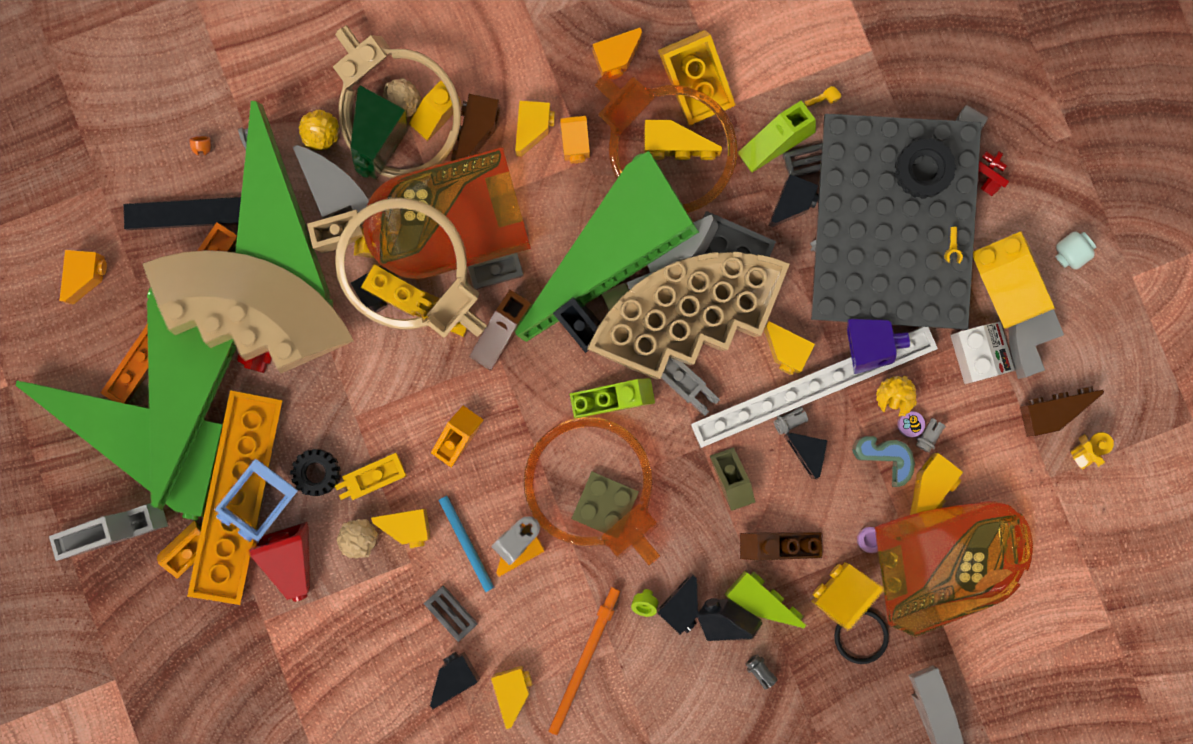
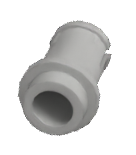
(790, 421)
(929, 437)

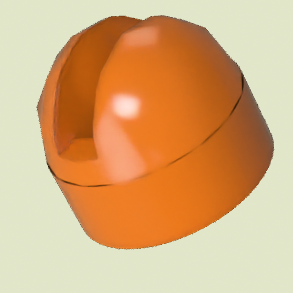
(200, 143)

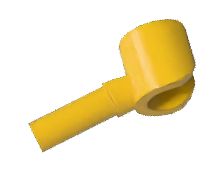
(831, 94)
(953, 246)

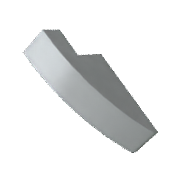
(330, 186)
(692, 247)
(1025, 338)
(107, 531)
(935, 707)

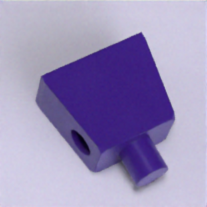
(873, 343)

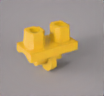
(1091, 451)

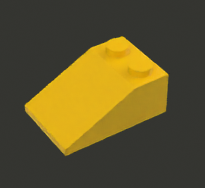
(696, 65)
(1013, 280)
(846, 595)

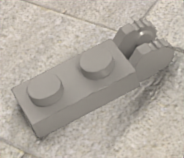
(687, 384)

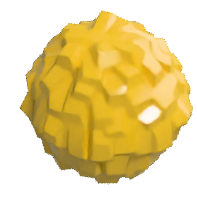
(318, 130)
(897, 393)

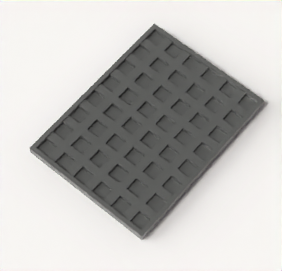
(882, 247)

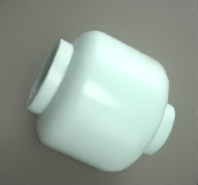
(1075, 250)

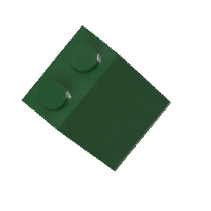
(375, 132)

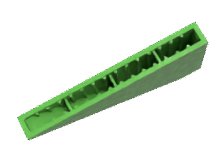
(269, 212)
(626, 233)
(181, 389)
(123, 437)

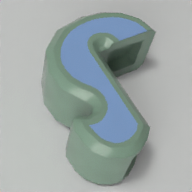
(891, 450)

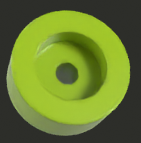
(645, 603)

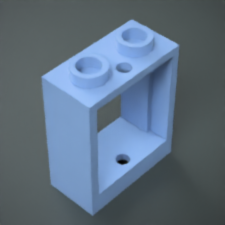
(271, 477)

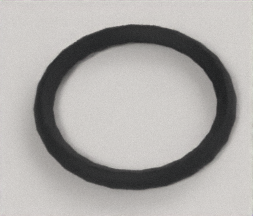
(874, 657)

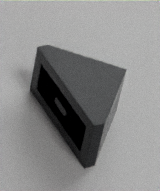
(809, 452)

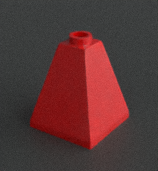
(285, 560)

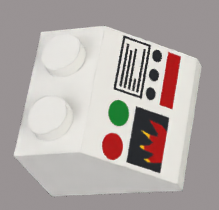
(982, 352)

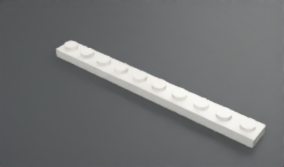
(800, 393)

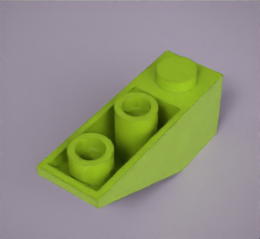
(779, 136)
(612, 398)
(752, 596)

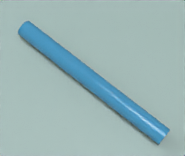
(466, 543)

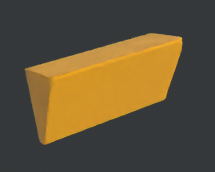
(181, 552)

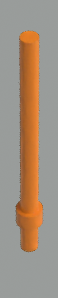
(604, 614)

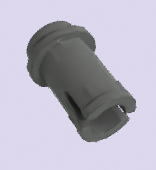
(761, 671)

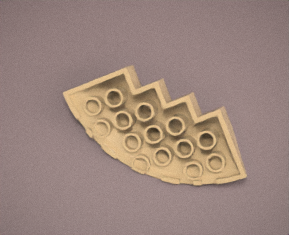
(246, 302)
(687, 307)

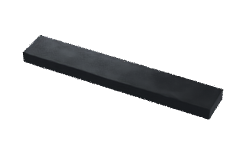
(181, 213)

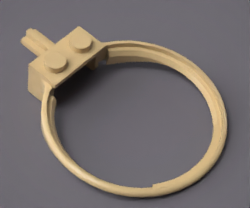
(360, 61)
(455, 302)

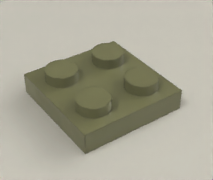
(603, 503)

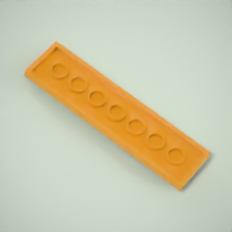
(222, 552)

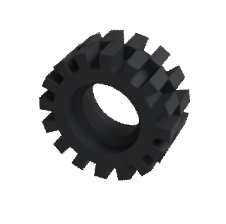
(299, 472)

